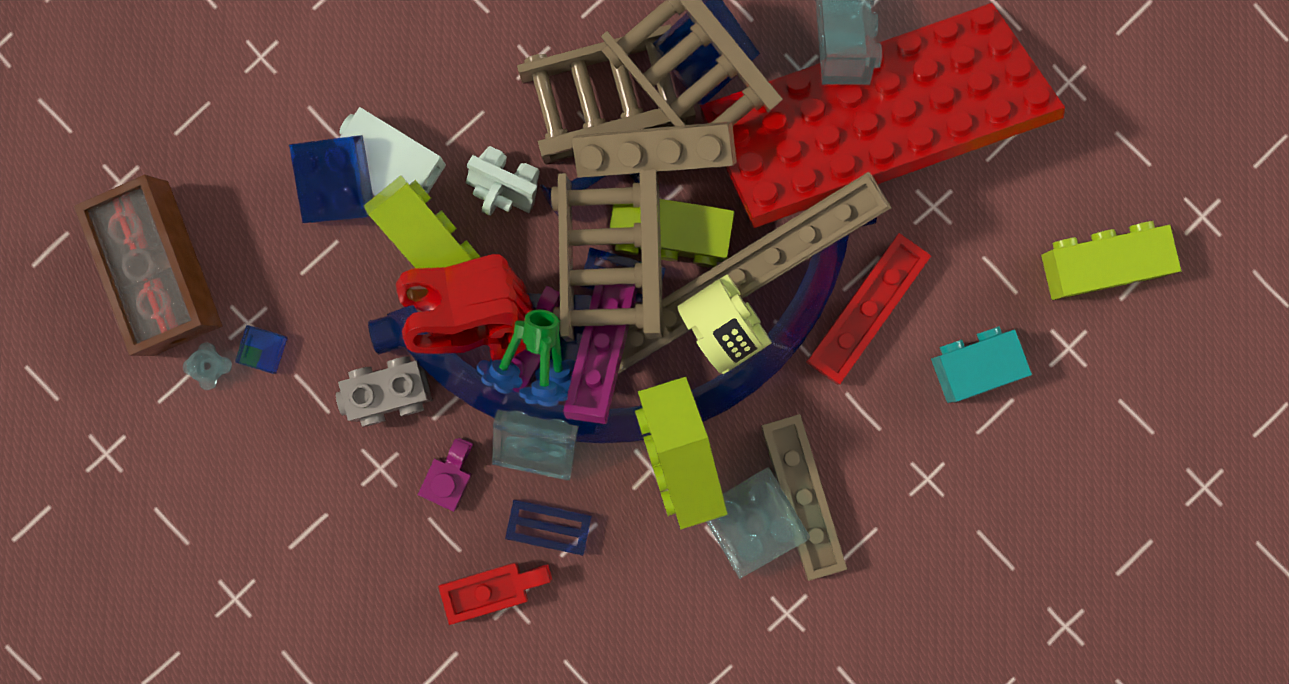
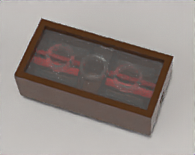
(148, 266)

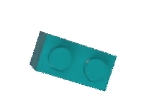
(981, 365)

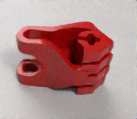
(464, 307)

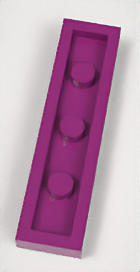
(599, 358)

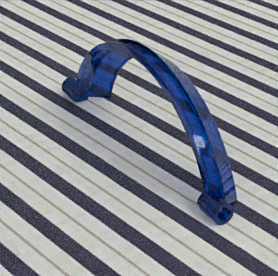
(622, 423)

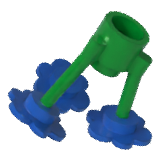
(553, 376)

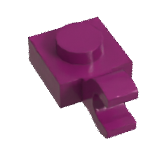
(447, 480)

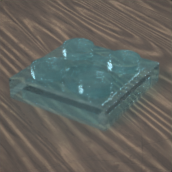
(534, 444)
(757, 524)

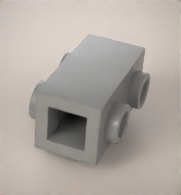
(372, 394)

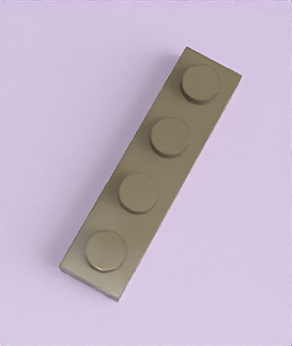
(655, 148)
(802, 486)

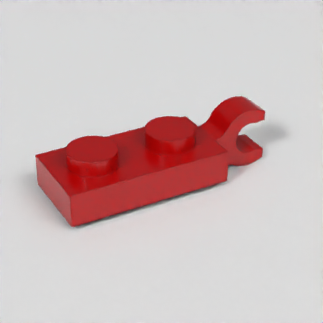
(490, 591)

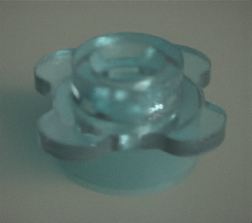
(195, 366)

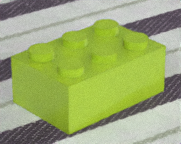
(680, 453)

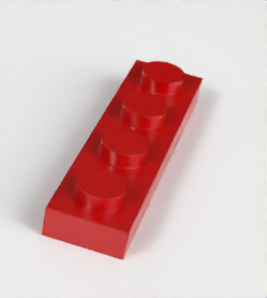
(868, 309)

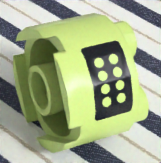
(724, 325)

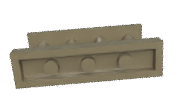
(704, 31)
(558, 141)
(644, 275)

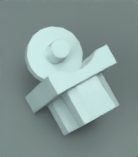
(499, 186)

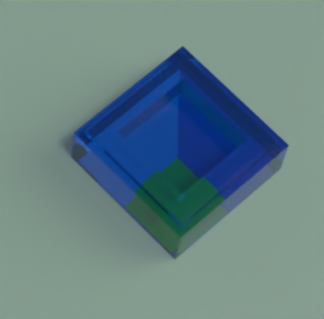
(261, 349)

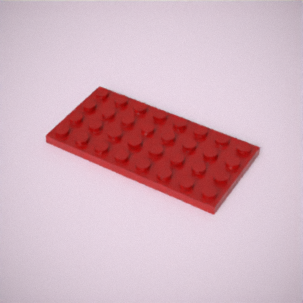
(928, 102)

